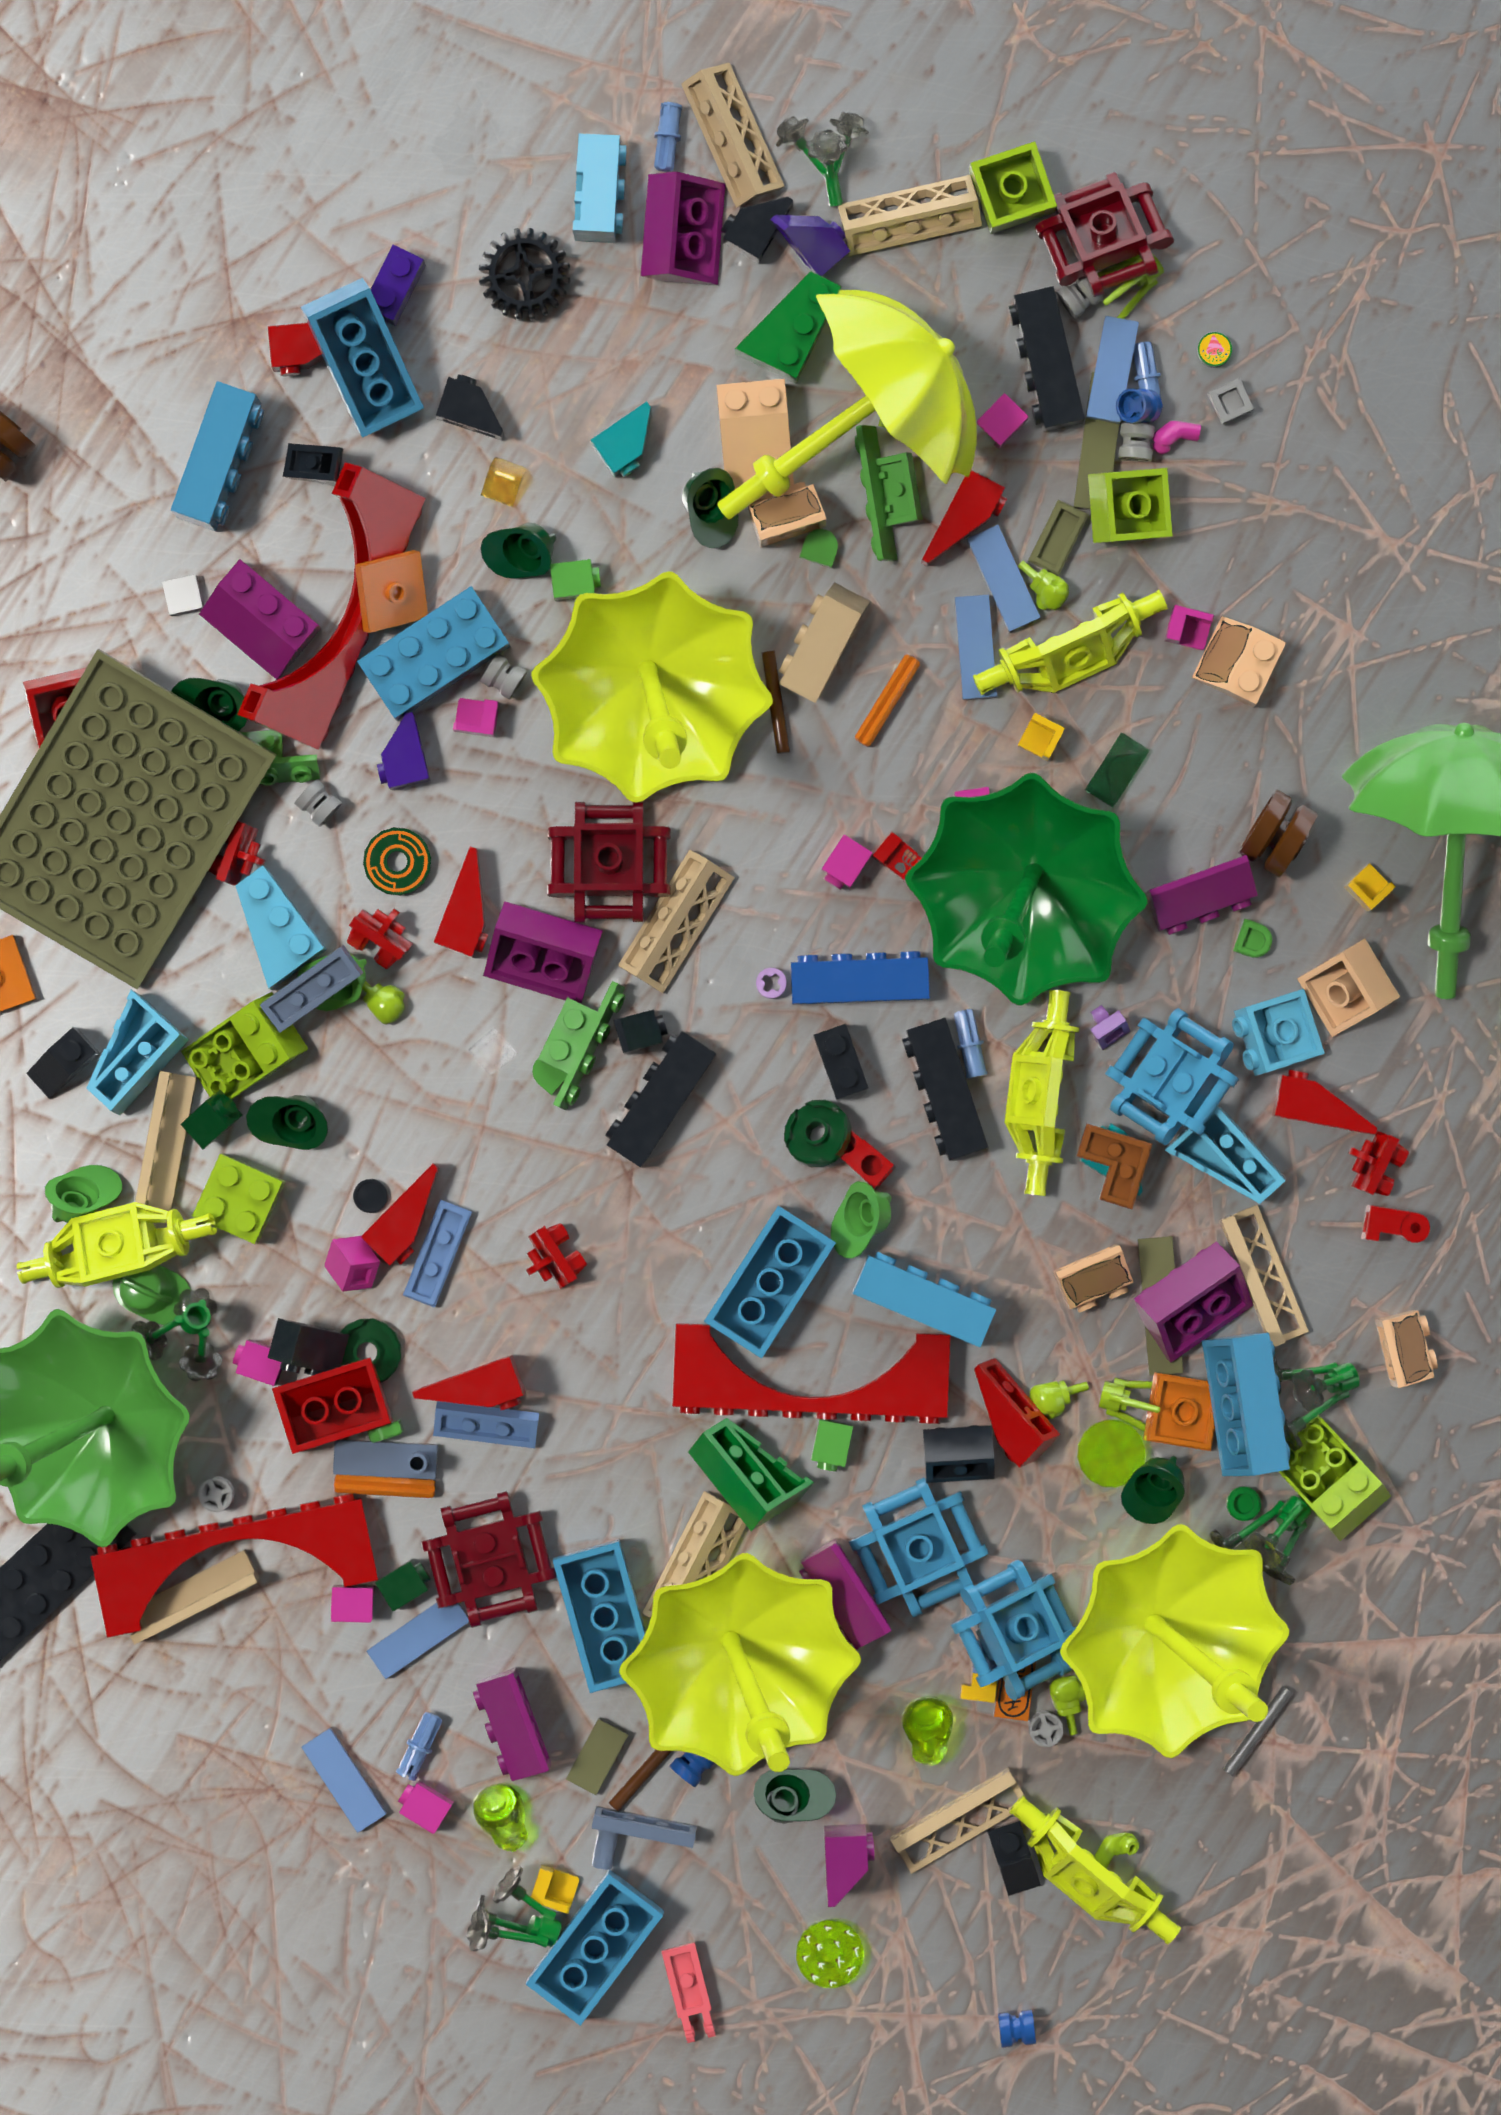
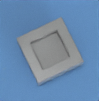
(1230, 401)

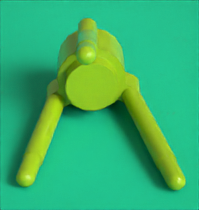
(1149, 282)
(1116, 1397)

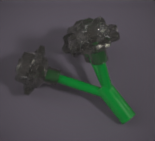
(824, 147)

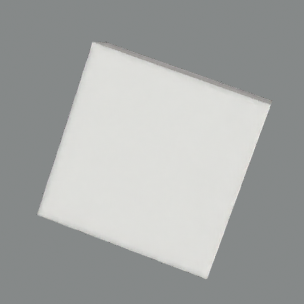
(182, 595)

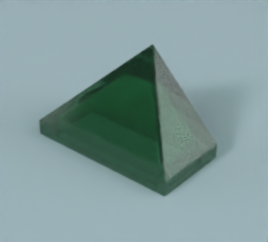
(1117, 770)

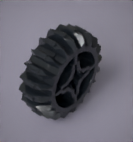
(540, 272)

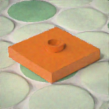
(391, 591)
(14, 979)
(1184, 1412)

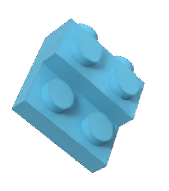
(1277, 1032)

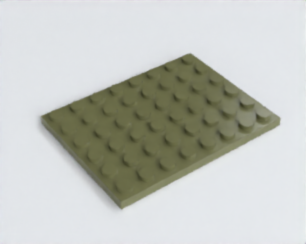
(122, 817)

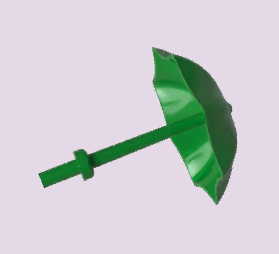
(1026, 889)

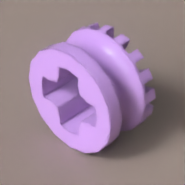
(781, 981)

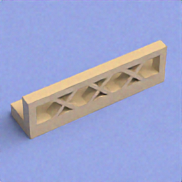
(727, 135)
(911, 219)
(671, 917)
(165, 1140)
(1255, 1287)
(699, 1537)
(196, 1594)
(948, 1814)

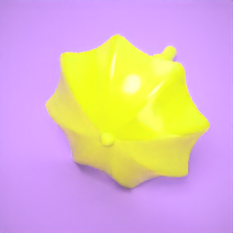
(905, 379)
(652, 687)
(1175, 1641)
(740, 1665)

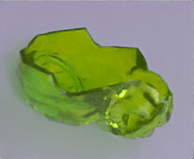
(928, 1728)
(501, 1815)

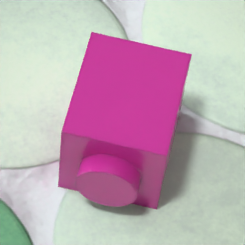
(845, 863)
(255, 1364)
(424, 1806)

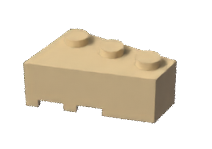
(822, 641)

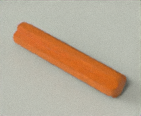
(887, 700)
(385, 1486)

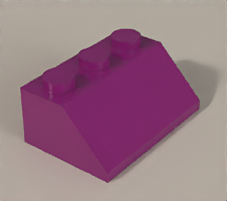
(682, 228)
(259, 619)
(1202, 895)
(542, 952)
(1194, 1301)
(851, 1601)
(512, 1725)
(846, 1858)

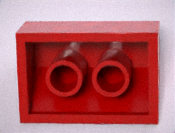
(332, 1405)

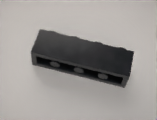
(1047, 359)
(946, 1089)
(660, 1099)

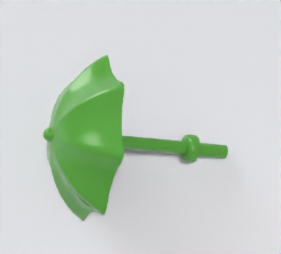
(1436, 785)
(86, 1428)

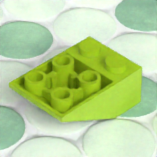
(242, 1051)
(1333, 1479)

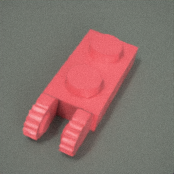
(688, 1987)

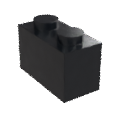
(840, 1061)
(307, 1347)
(958, 1454)

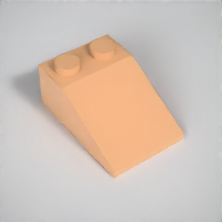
(752, 425)

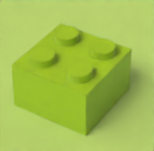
(1012, 187)
(1130, 505)
(239, 1198)

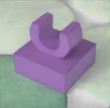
(1108, 1028)

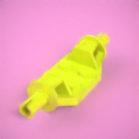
(1073, 654)
(1035, 1091)
(115, 1245)
(1086, 1880)

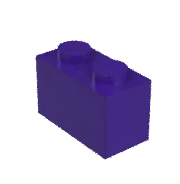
(396, 282)

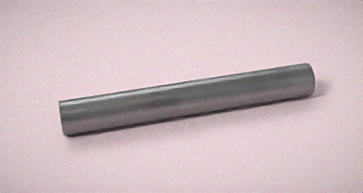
(1257, 1732)

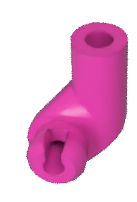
(1173, 431)

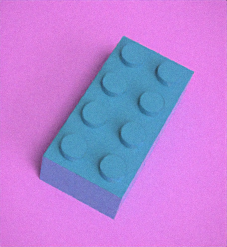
(362, 357)
(217, 456)
(433, 653)
(769, 1281)
(923, 1300)
(1246, 1404)
(600, 1610)
(595, 1947)

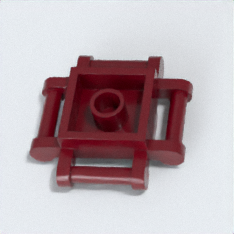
(1104, 232)
(608, 861)
(489, 1559)

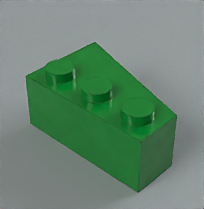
(790, 330)
(746, 1474)

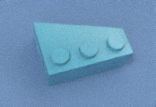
(598, 188)
(277, 928)
(135, 1054)
(1229, 1157)

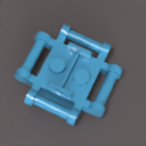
(1172, 1077)
(918, 1547)
(1015, 1629)

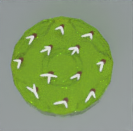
(829, 1953)

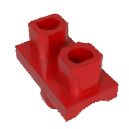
(239, 855)
(384, 932)
(1373, 1161)
(549, 1259)

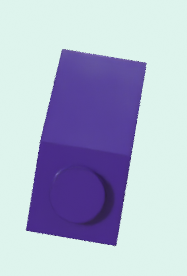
(813, 240)
(404, 757)

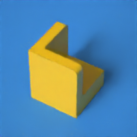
(1041, 737)
(1369, 887)
(555, 1888)

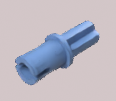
(667, 136)
(1146, 367)
(970, 1043)
(419, 1746)

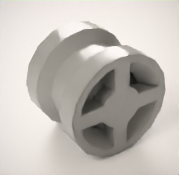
(211, 1496)
(1048, 1733)

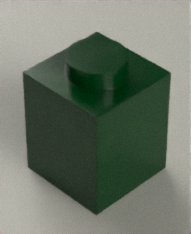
(211, 1119)
(404, 1584)

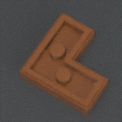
(1125, 1159)

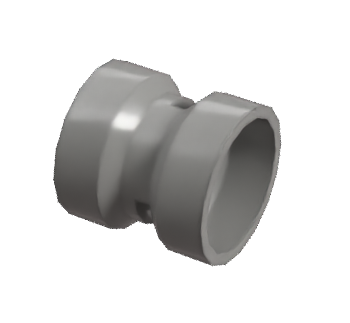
(1077, 297)
(1136, 442)
(503, 676)
(312, 797)

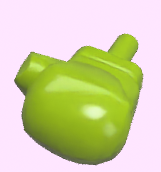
(1050, 588)
(384, 1002)
(1053, 1396)
(1066, 1696)

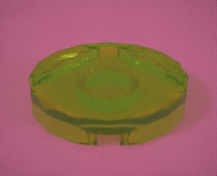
(1110, 1452)

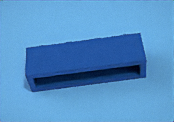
(860, 980)

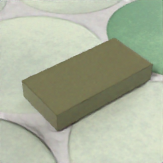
(1058, 538)
(597, 1756)

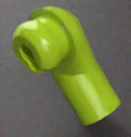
(1116, 1845)

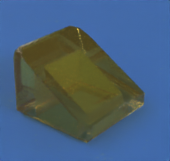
(503, 481)

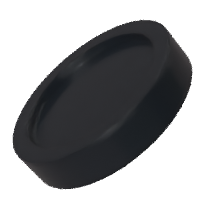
(370, 1196)

